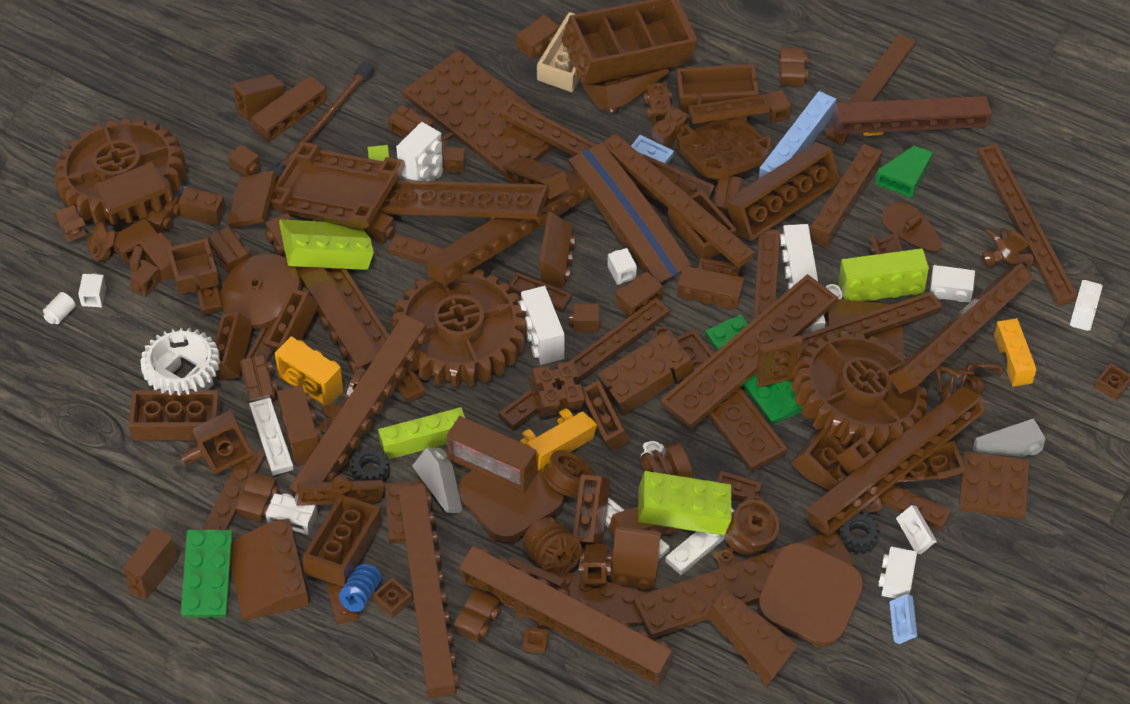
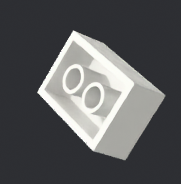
(421, 154)
(542, 325)

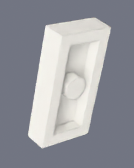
(916, 529)

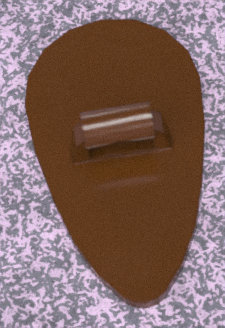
(911, 226)

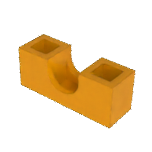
(1019, 359)

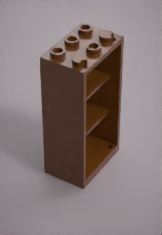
(628, 40)

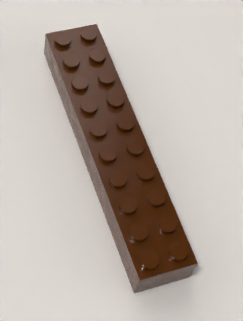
(566, 615)

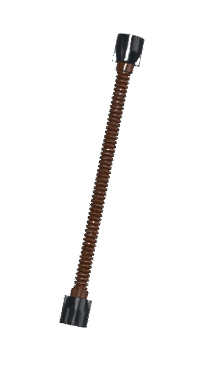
(361, 75)

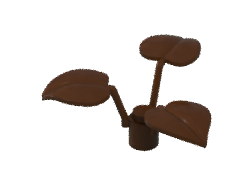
(951, 388)

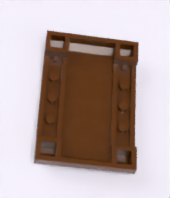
(334, 186)

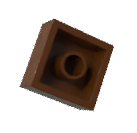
(1113, 382)
(392, 598)

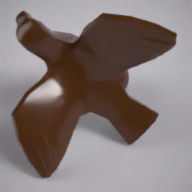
(1008, 249)

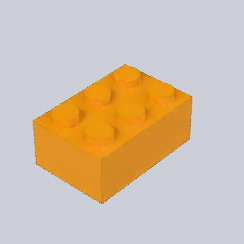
(305, 367)

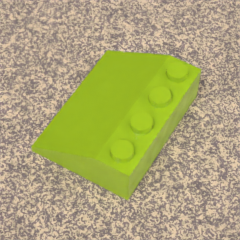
(325, 245)

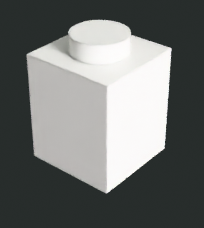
(621, 266)
(92, 290)

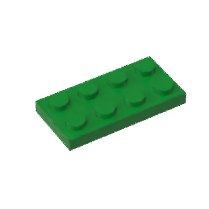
(206, 573)

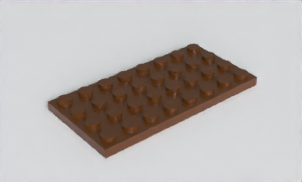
(470, 105)

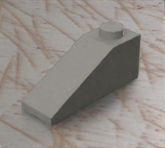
(1015, 440)
(439, 477)

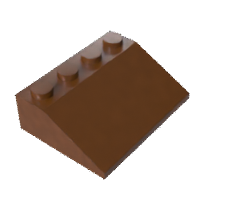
(268, 571)

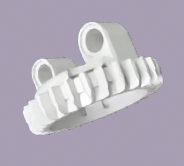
(167, 361)

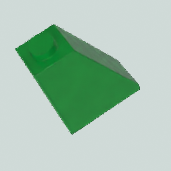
(905, 171)

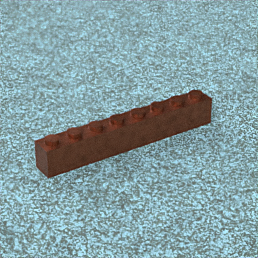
(911, 115)

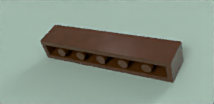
(845, 196)

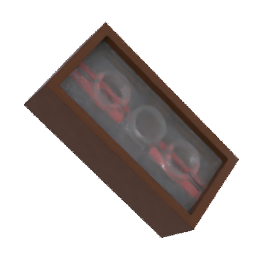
(492, 454)

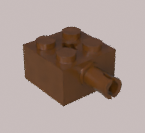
(219, 443)

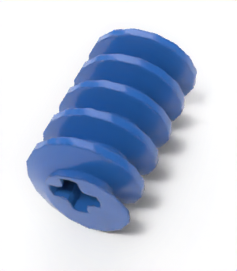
(360, 587)

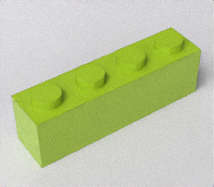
(417, 434)

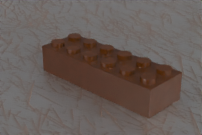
(783, 191)

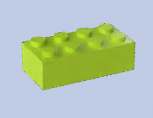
(883, 275)
(684, 503)

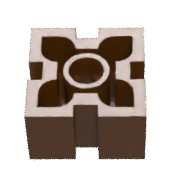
(556, 388)

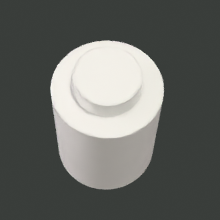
(58, 308)

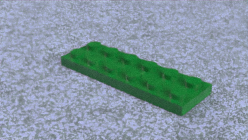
(773, 400)

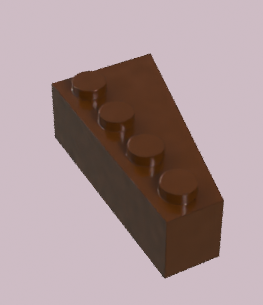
(752, 636)

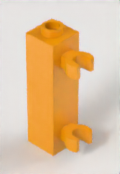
(567, 436)

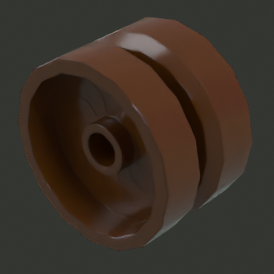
(752, 527)

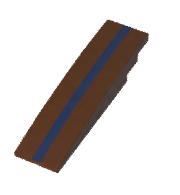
(629, 213)

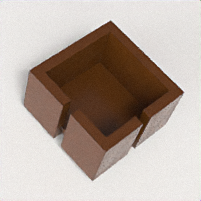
(192, 266)

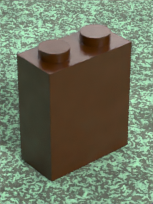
(150, 563)

